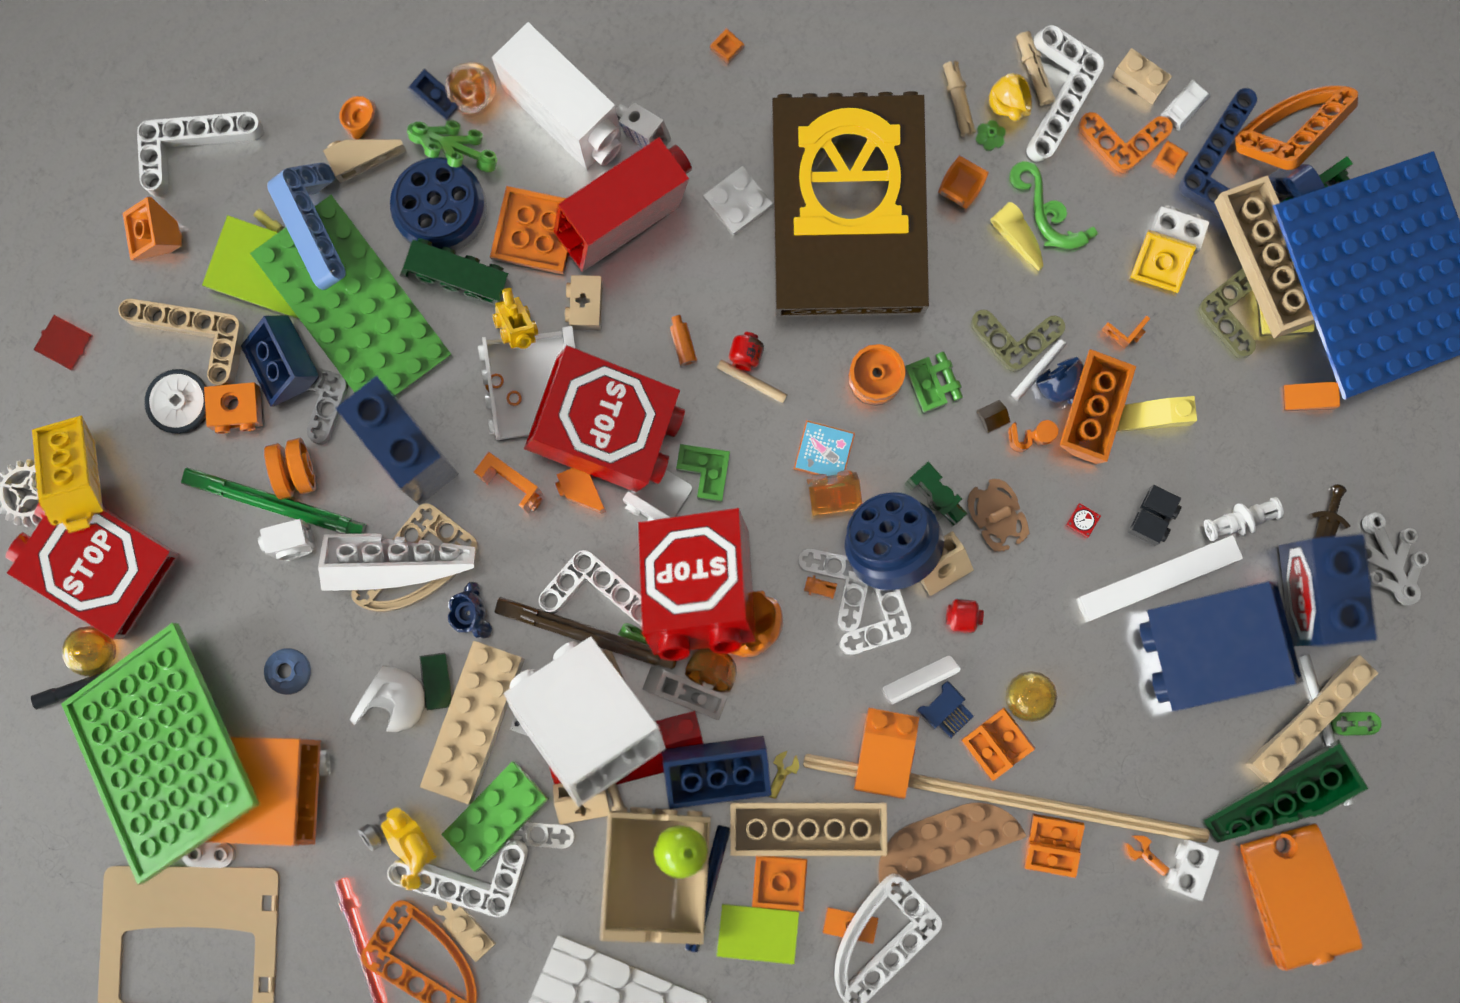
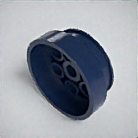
(469, 211)
(893, 541)

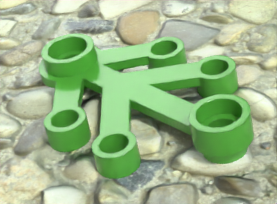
(451, 145)

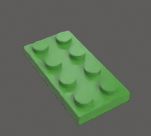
(495, 816)

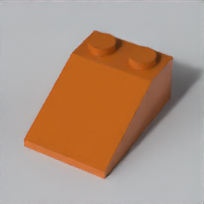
(886, 753)

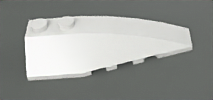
(381, 563)

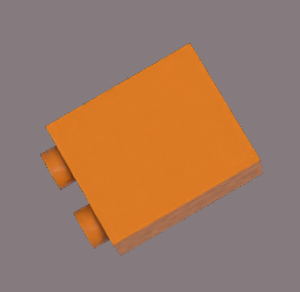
(286, 786)

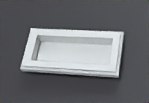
(1186, 104)

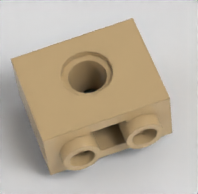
(951, 567)

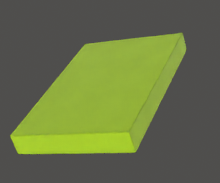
(758, 934)

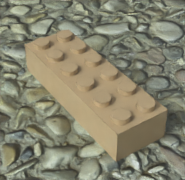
(1265, 255)
(471, 723)
(808, 829)

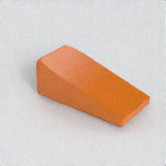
(1312, 396)

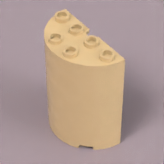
(640, 898)

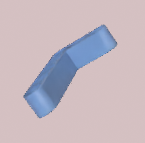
(291, 196)

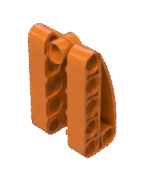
(1300, 898)

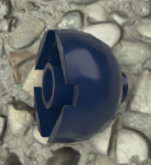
(1062, 382)

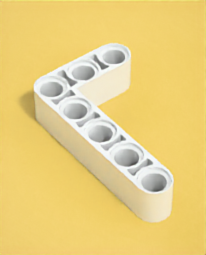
(1067, 94)
(187, 137)
(590, 574)
(464, 883)

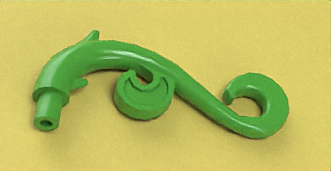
(1055, 239)

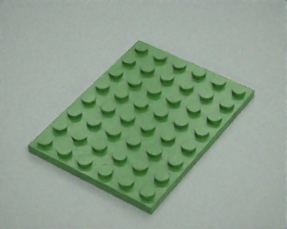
(159, 754)

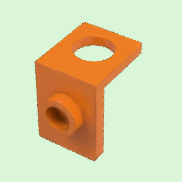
(1120, 338)

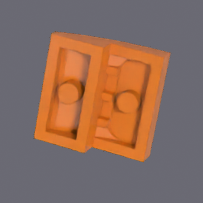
(998, 744)
(1054, 845)

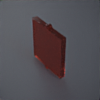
(62, 342)

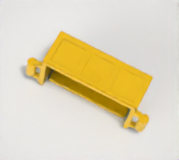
(67, 473)

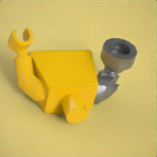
(405, 841)

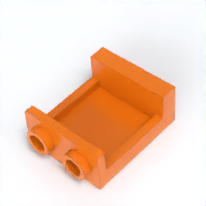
(491, 465)

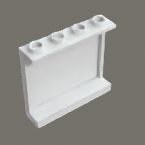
(523, 372)

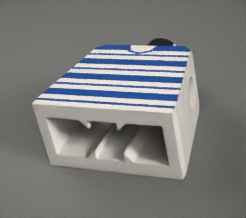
(642, 125)

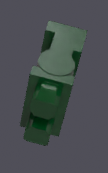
(939, 497)

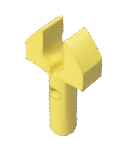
(782, 773)

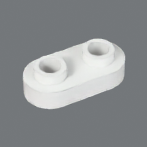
(207, 855)

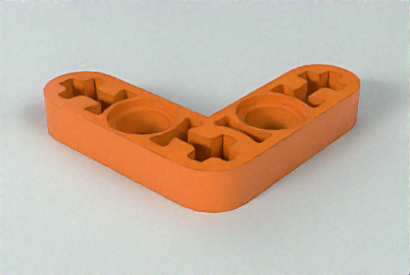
(1127, 149)

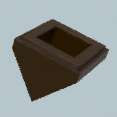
(994, 416)

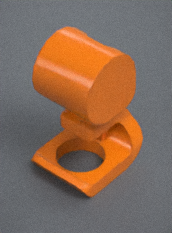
(1043, 434)

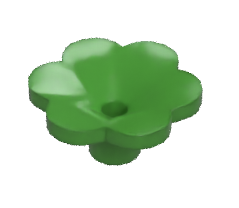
(990, 140)

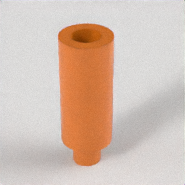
(682, 341)

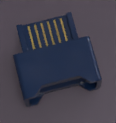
(946, 711)

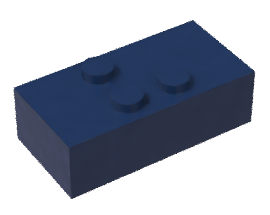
(716, 772)

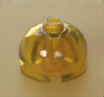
(88, 651)
(1031, 696)

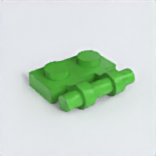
(926, 383)

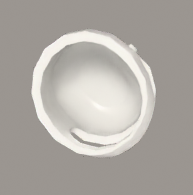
(398, 694)

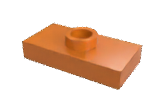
(838, 921)

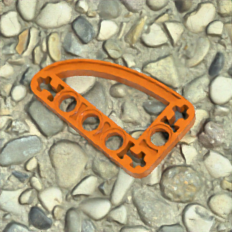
(1291, 154)
(409, 972)

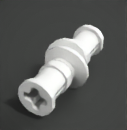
(1242, 518)

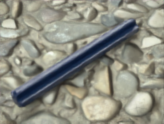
(714, 865)

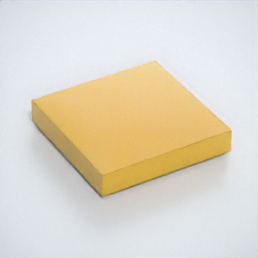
(1163, 261)

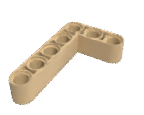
(193, 326)

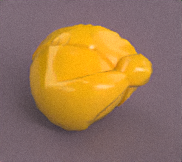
(1011, 97)

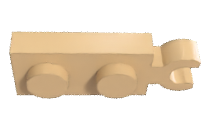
(465, 931)

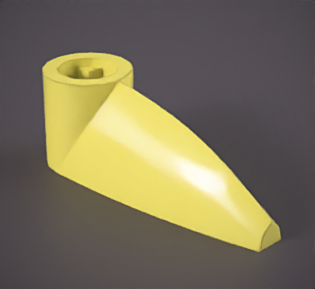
(1012, 226)

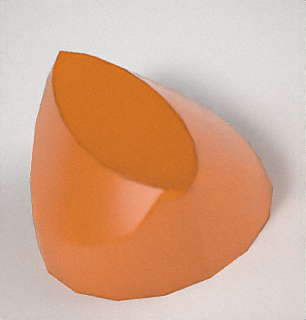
(357, 115)

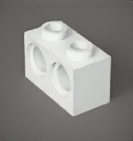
(1180, 222)
(1199, 872)

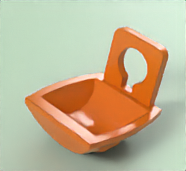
(963, 182)

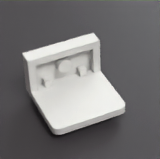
(660, 499)

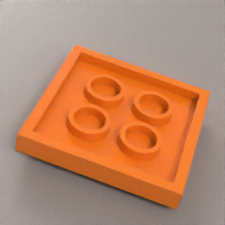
(526, 231)

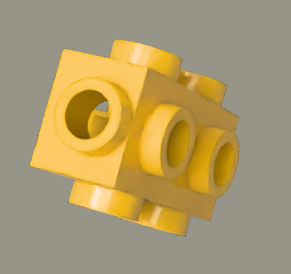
(515, 321)

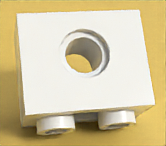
(287, 540)

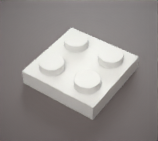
(738, 200)

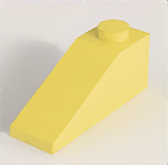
(1158, 414)

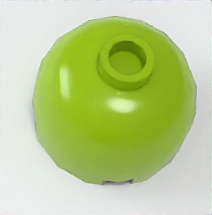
(681, 851)

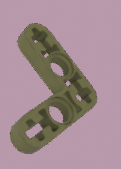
(1222, 305)
(1011, 346)

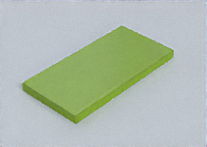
(236, 271)

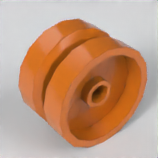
(883, 361)
(289, 468)

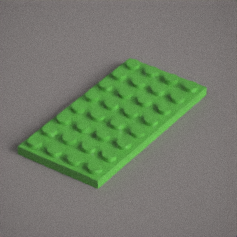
(364, 318)

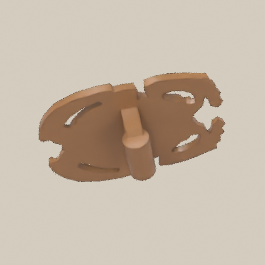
(997, 514)

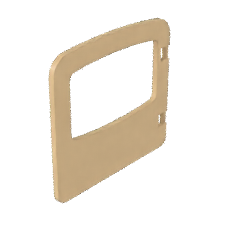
(189, 898)

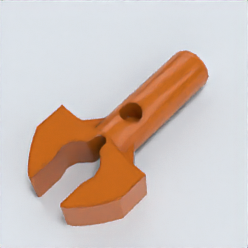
(1146, 854)

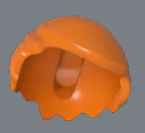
(768, 625)

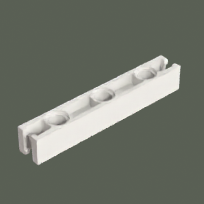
(1159, 578)

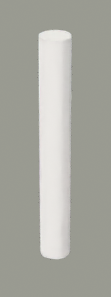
(1038, 369)

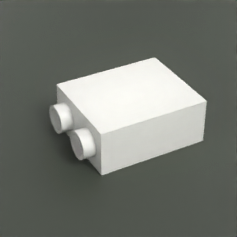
(559, 97)
(584, 719)

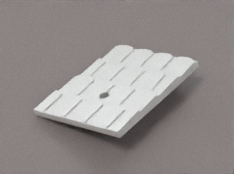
(586, 976)

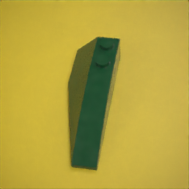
(1295, 794)

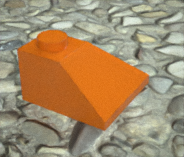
(150, 230)

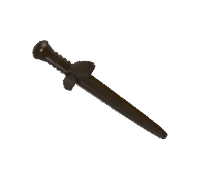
(1330, 520)

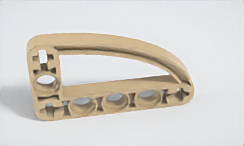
(430, 588)

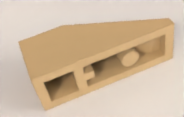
(356, 156)

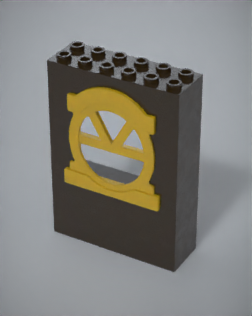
(850, 263)

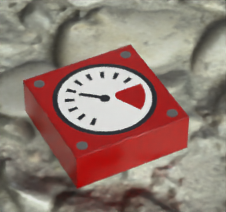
(1083, 520)

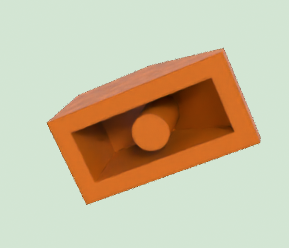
(579, 489)

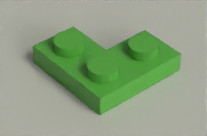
(711, 465)

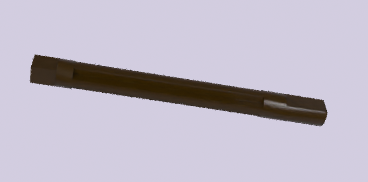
(580, 632)

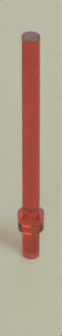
(347, 906)

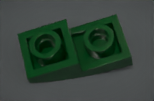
(435, 681)

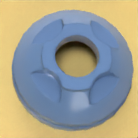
(299, 674)

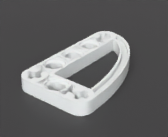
(896, 945)

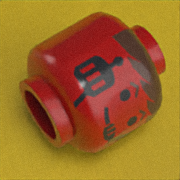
(746, 351)

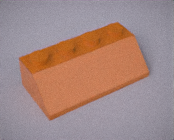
(1097, 407)

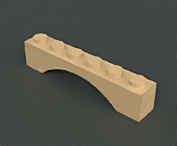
(1329, 702)

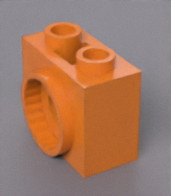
(245, 416)

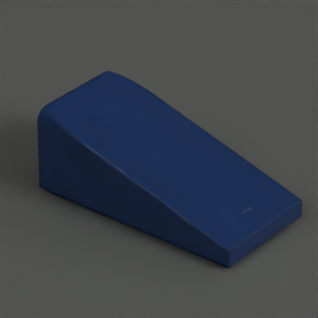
(432, 93)

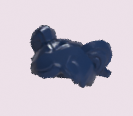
(469, 601)

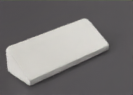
(920, 679)

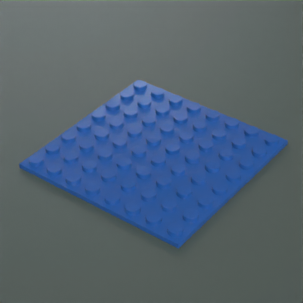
(1379, 271)

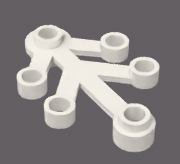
(1394, 561)

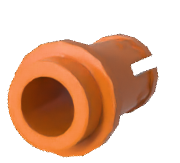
(820, 587)

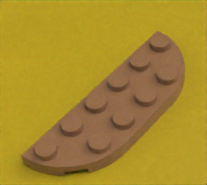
(948, 840)

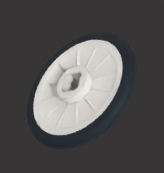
(168, 387)

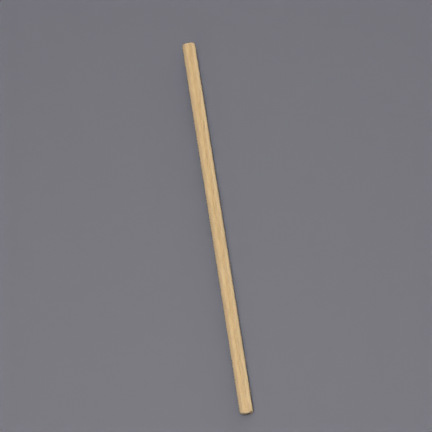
(1024, 801)

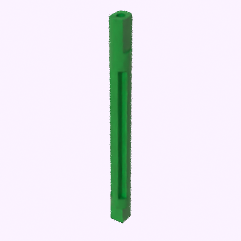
(271, 503)

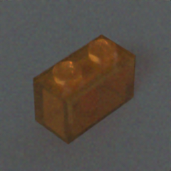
(834, 492)

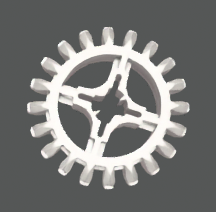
(24, 501)

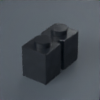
(1154, 526)

